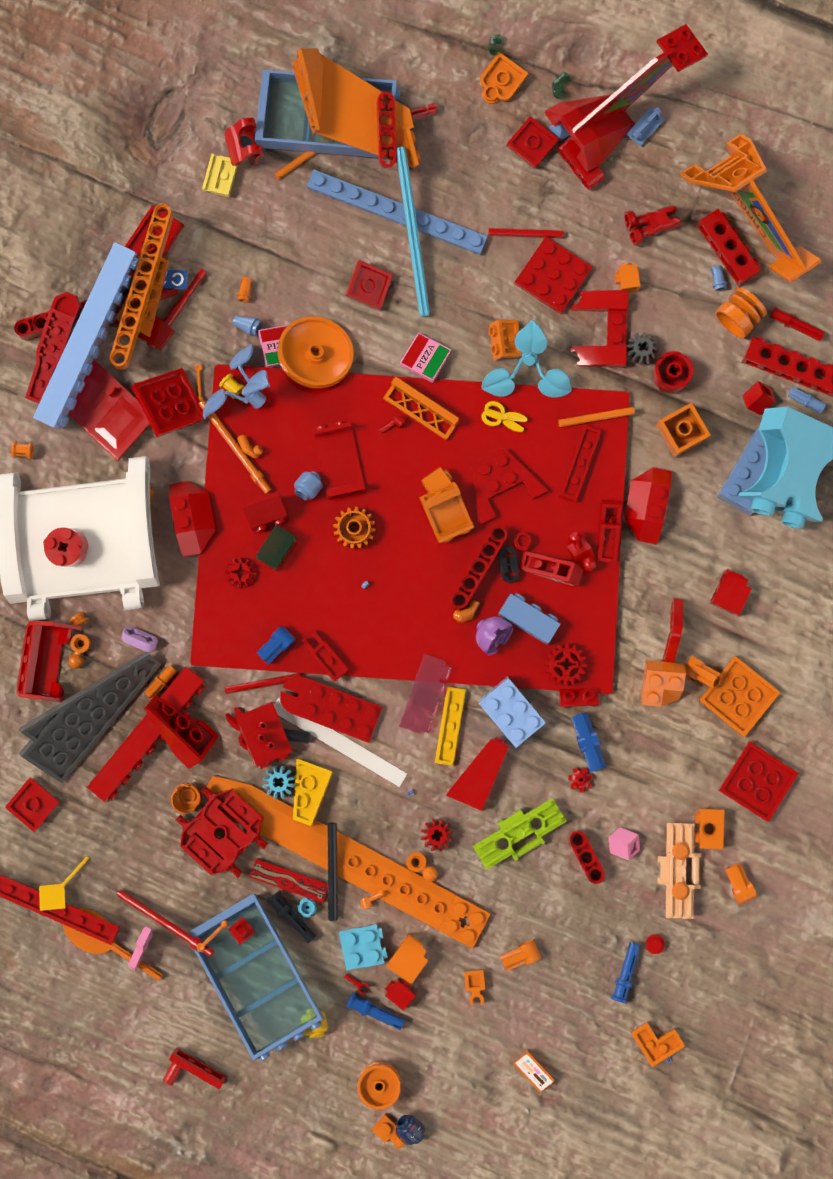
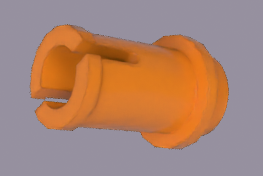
(245, 289)

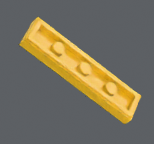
(450, 726)

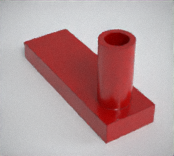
(183, 1060)

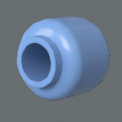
(308, 485)

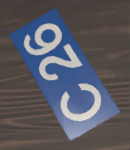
(176, 279)

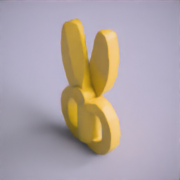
(507, 418)

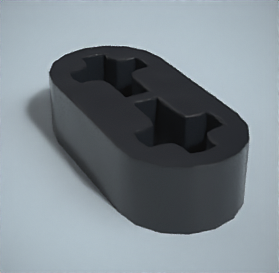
(513, 564)

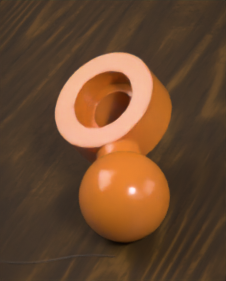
(76, 660)
(429, 873)

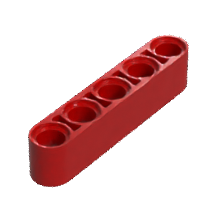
(481, 558)

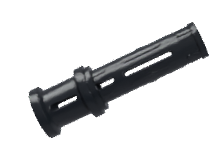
(283, 910)

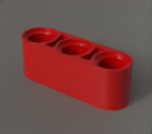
(569, 151)
(593, 864)

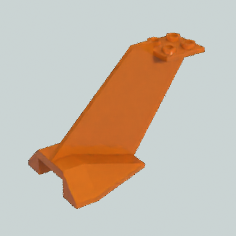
(346, 106)

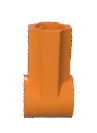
(699, 671)
(742, 888)
(524, 954)

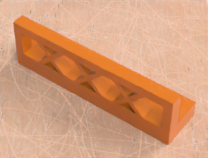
(425, 402)

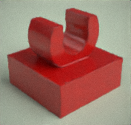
(241, 931)

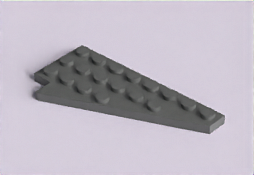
(74, 726)

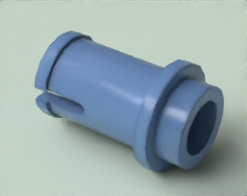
(718, 278)

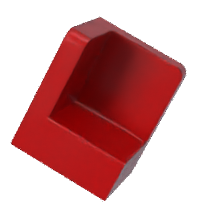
(758, 398)

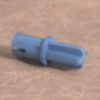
(806, 400)

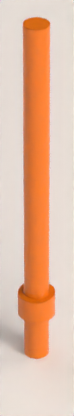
(256, 475)

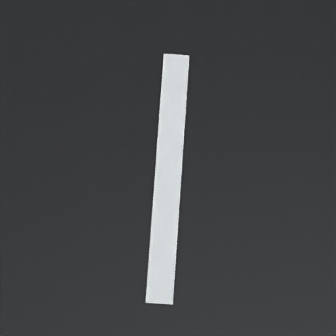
(345, 746)

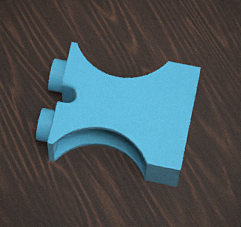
(795, 456)

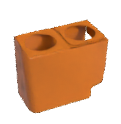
(408, 959)

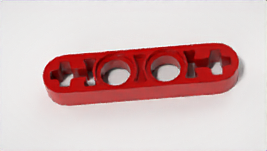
(386, 130)

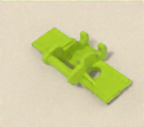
(515, 829)

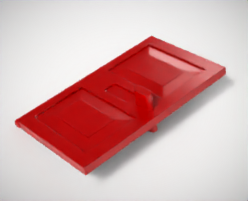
(109, 412)

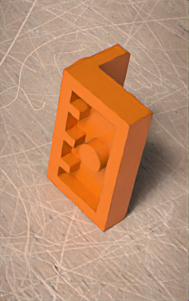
(503, 339)

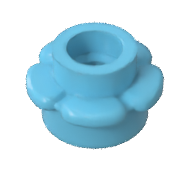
(302, 907)

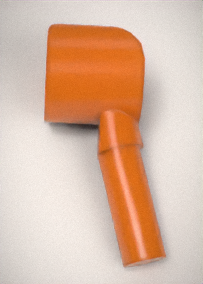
(367, 901)

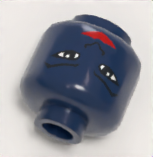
(410, 1129)

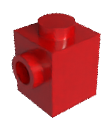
(400, 993)

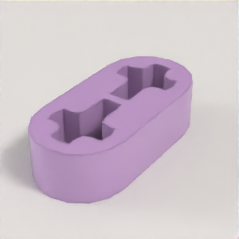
(139, 639)

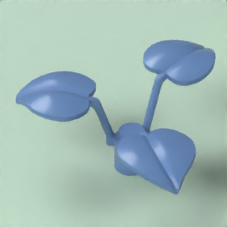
(250, 391)

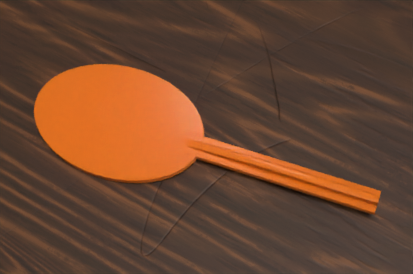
(96, 946)

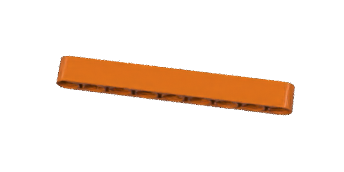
(141, 277)

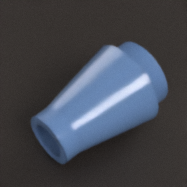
(247, 324)

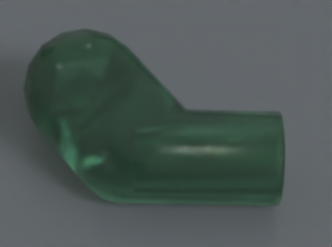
(493, 42)
(557, 85)

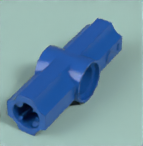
(588, 742)

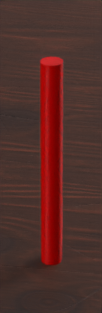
(525, 232)
(258, 684)

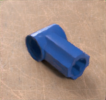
(279, 642)

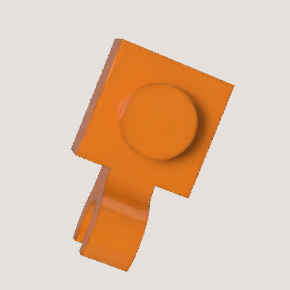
(386, 1130)

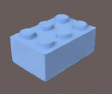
(511, 712)

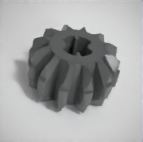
(646, 354)

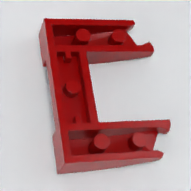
(616, 305)

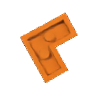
(656, 1048)

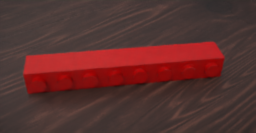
(143, 739)

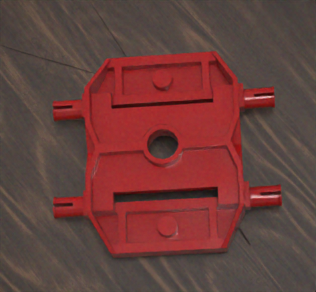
(218, 853)

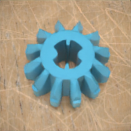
(278, 775)

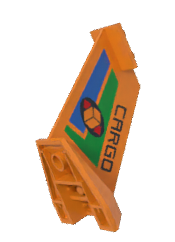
(737, 176)

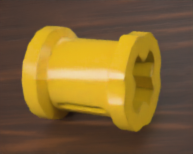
(231, 385)

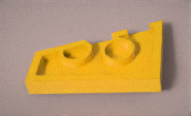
(310, 789)

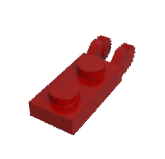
(326, 658)

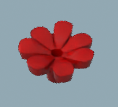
(580, 784)

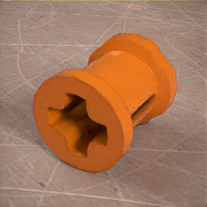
(22, 450)

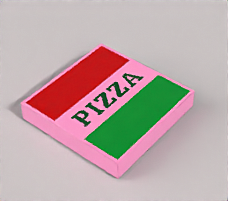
(269, 342)
(425, 357)

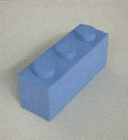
(529, 618)

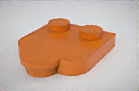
(501, 79)

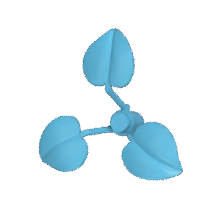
(530, 342)

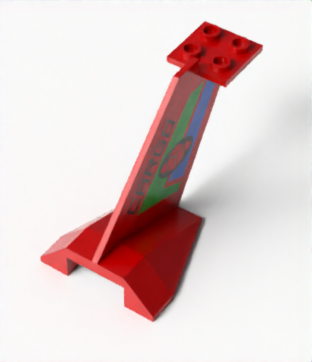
(602, 121)

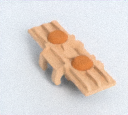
(673, 871)

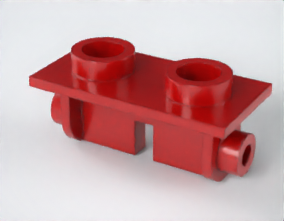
(578, 697)

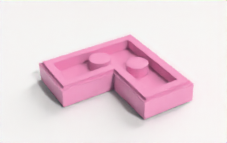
(141, 944)

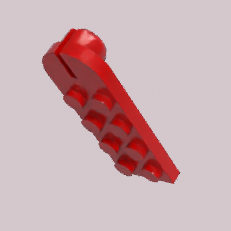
(330, 707)

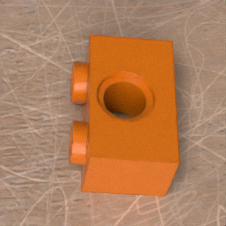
(715, 839)

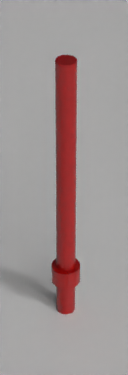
(193, 941)

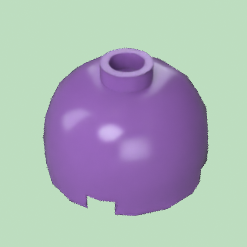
(493, 633)

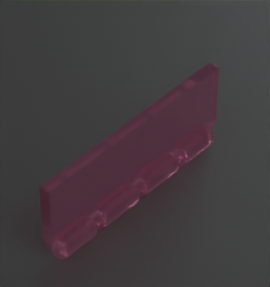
(425, 688)

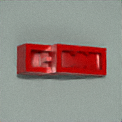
(609, 530)

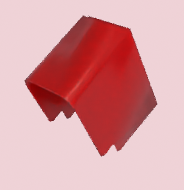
(731, 592)

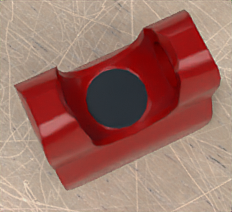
(241, 142)

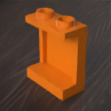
(446, 512)

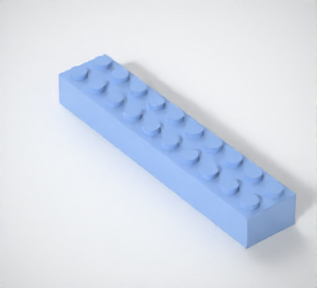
(87, 337)

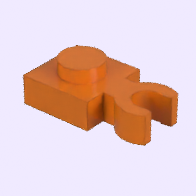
(475, 982)

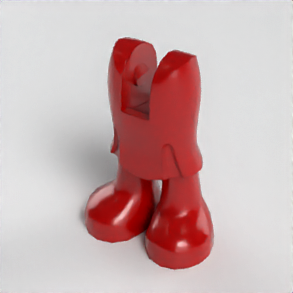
(656, 222)

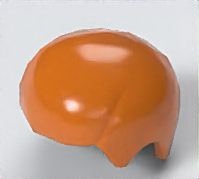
(185, 798)

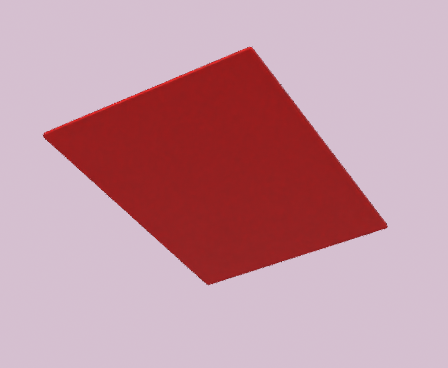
(409, 573)

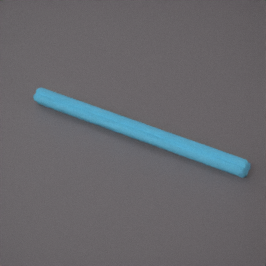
(412, 230)

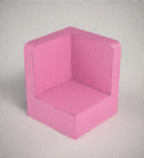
(624, 843)

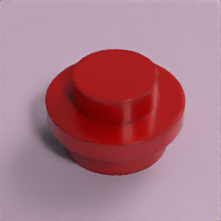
(523, 541)
(655, 944)

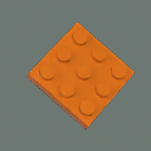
(739, 697)

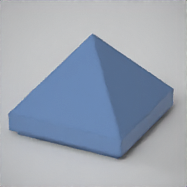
(559, 131)

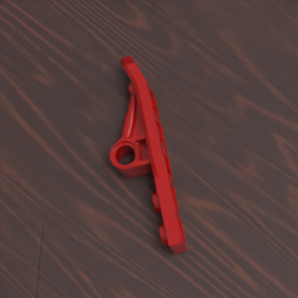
(53, 342)

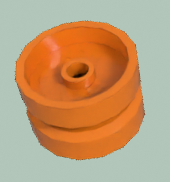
(382, 1073)

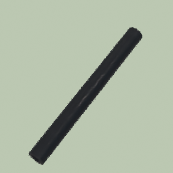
(332, 872)

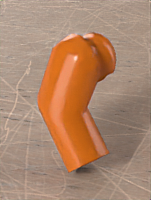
(247, 449)
(466, 614)

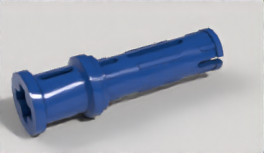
(624, 982)
(366, 1007)

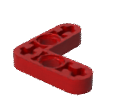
(676, 629)

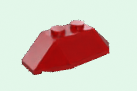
(648, 504)
(191, 517)

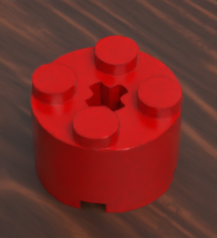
(678, 363)
(55, 544)

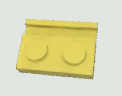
(219, 176)

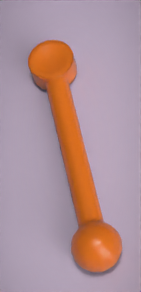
(198, 368)
(201, 946)

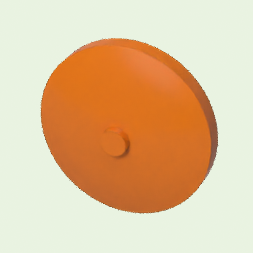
(315, 352)

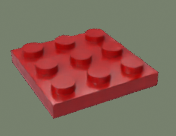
(553, 275)
(168, 402)
(758, 781)

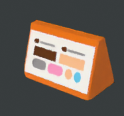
(534, 1071)

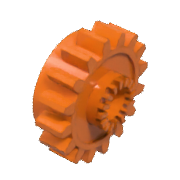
(347, 520)

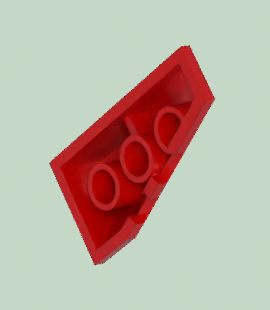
(184, 735)

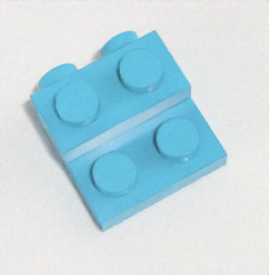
(363, 946)

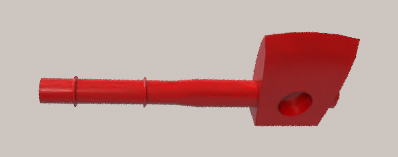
(161, 329)

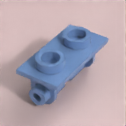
(646, 126)

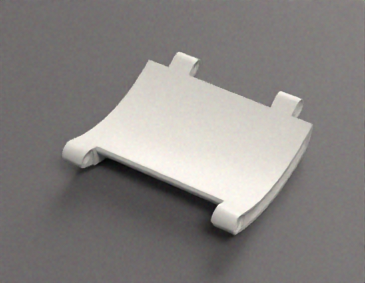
(111, 517)

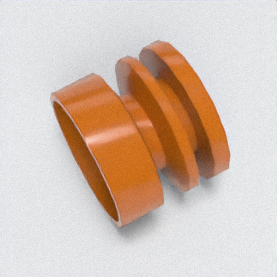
(741, 312)

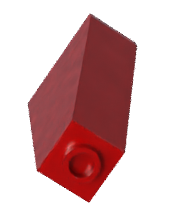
(478, 778)

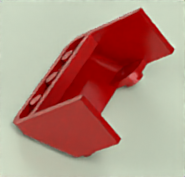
(41, 660)

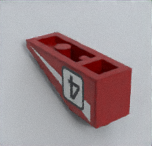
(551, 568)

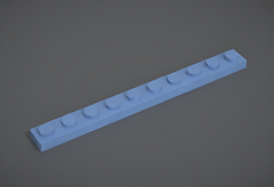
(394, 211)

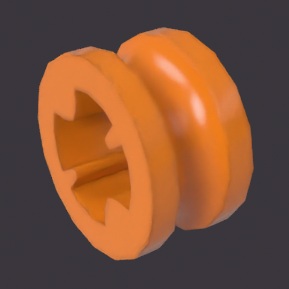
(79, 619)

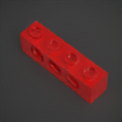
(718, 242)

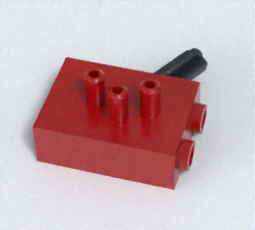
(265, 735)

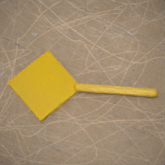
(53, 896)

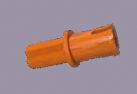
(160, 681)

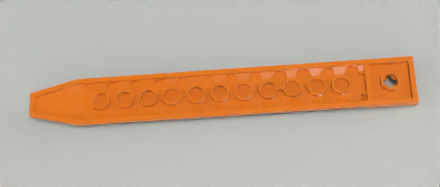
(362, 866)

